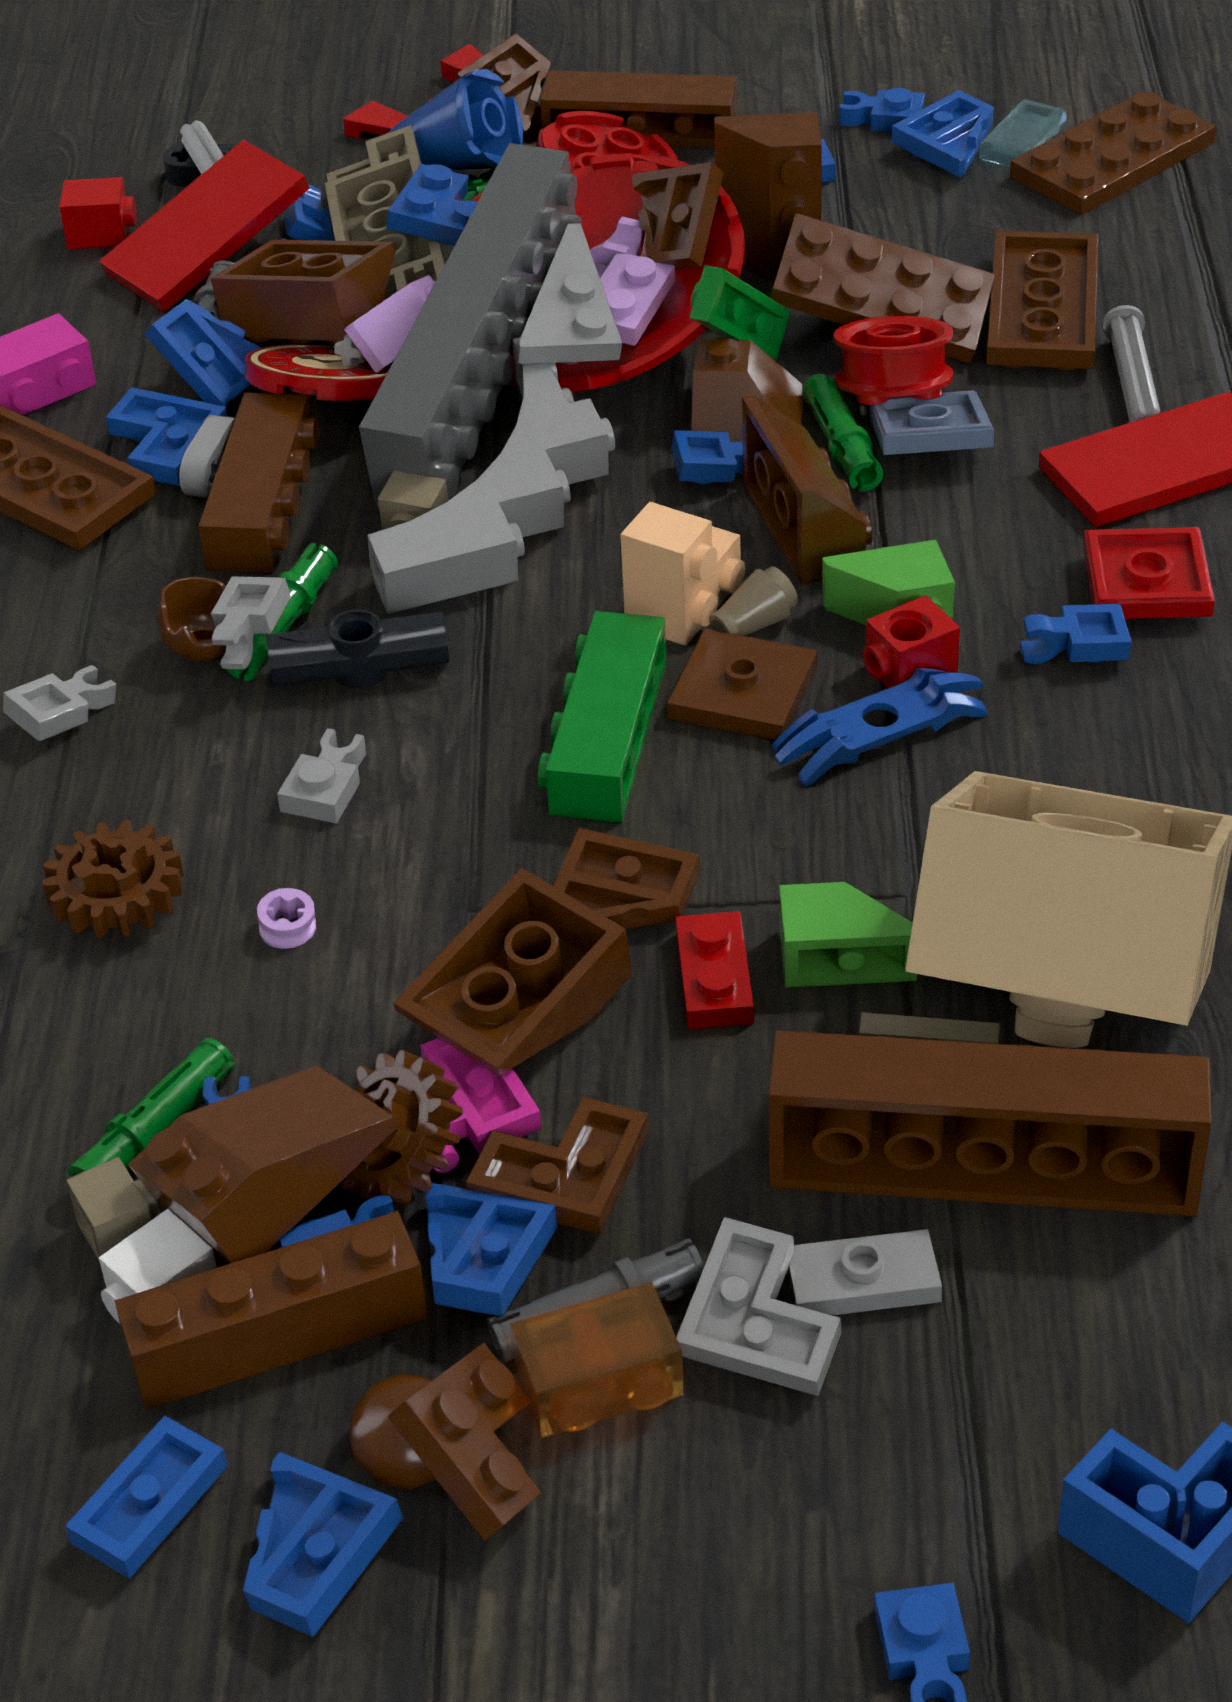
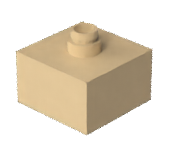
(1070, 902)

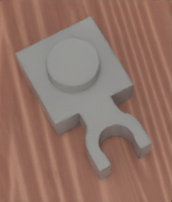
(54, 706)
(325, 783)

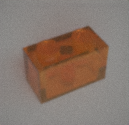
(597, 1360)

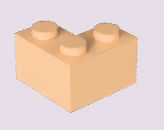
(678, 569)

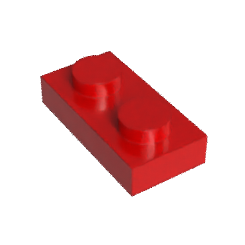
(714, 970)

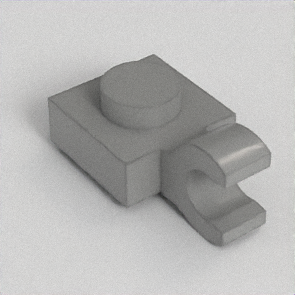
(247, 609)

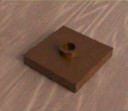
(742, 684)

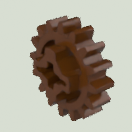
(113, 879)
(418, 1100)

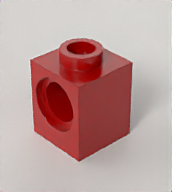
(909, 639)

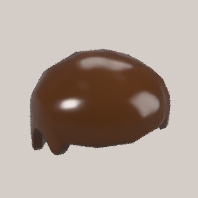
(186, 618)
(376, 1441)

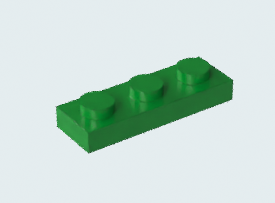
(738, 310)

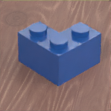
(1152, 1523)

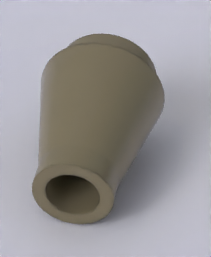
(757, 603)

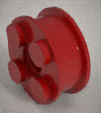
(893, 358)

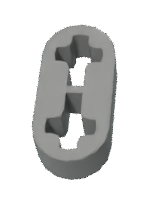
(204, 456)

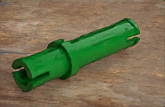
(847, 442)
(303, 583)
(173, 1096)

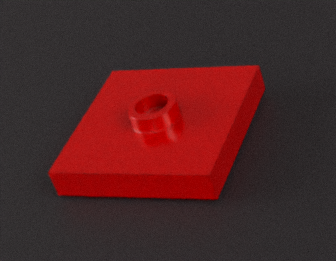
(1149, 571)

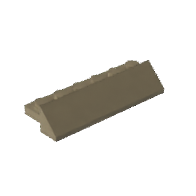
(361, 200)

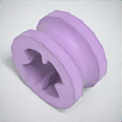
(289, 904)

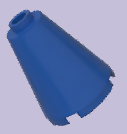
(466, 123)

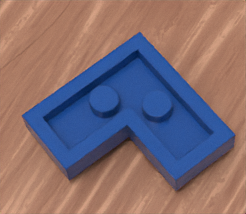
(432, 205)
(163, 428)

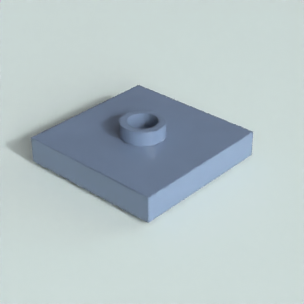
(932, 425)

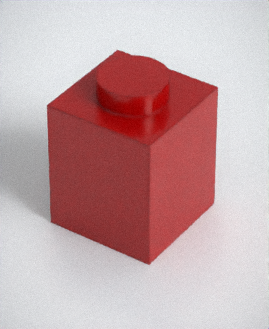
(96, 212)

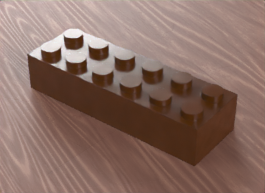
(989, 1122)

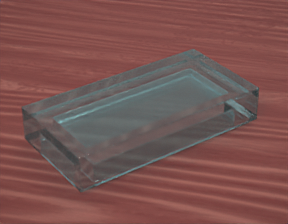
(1021, 131)

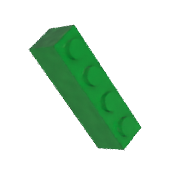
(604, 717)

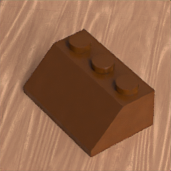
(770, 175)
(303, 288)
(798, 492)

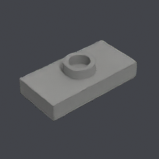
(865, 1273)

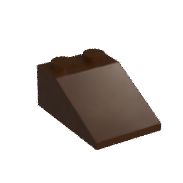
(519, 975)
(260, 1159)

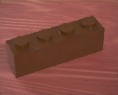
(667, 105)
(258, 483)
(272, 1309)

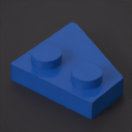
(946, 131)
(204, 351)
(483, 1246)
(314, 1543)

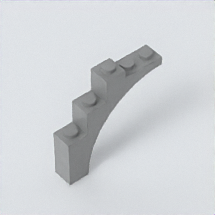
(481, 530)

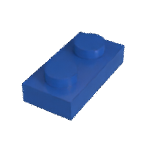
(146, 1496)

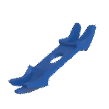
(845, 733)

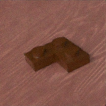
(578, 1175)
(453, 1434)

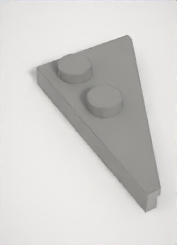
(571, 310)

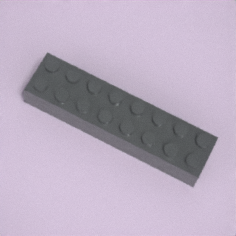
(464, 335)

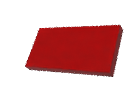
(204, 225)
(1145, 461)

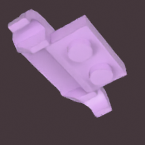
(631, 282)

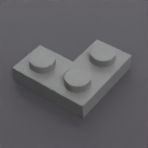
(742, 1325)

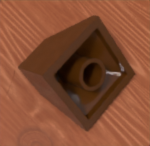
(734, 369)

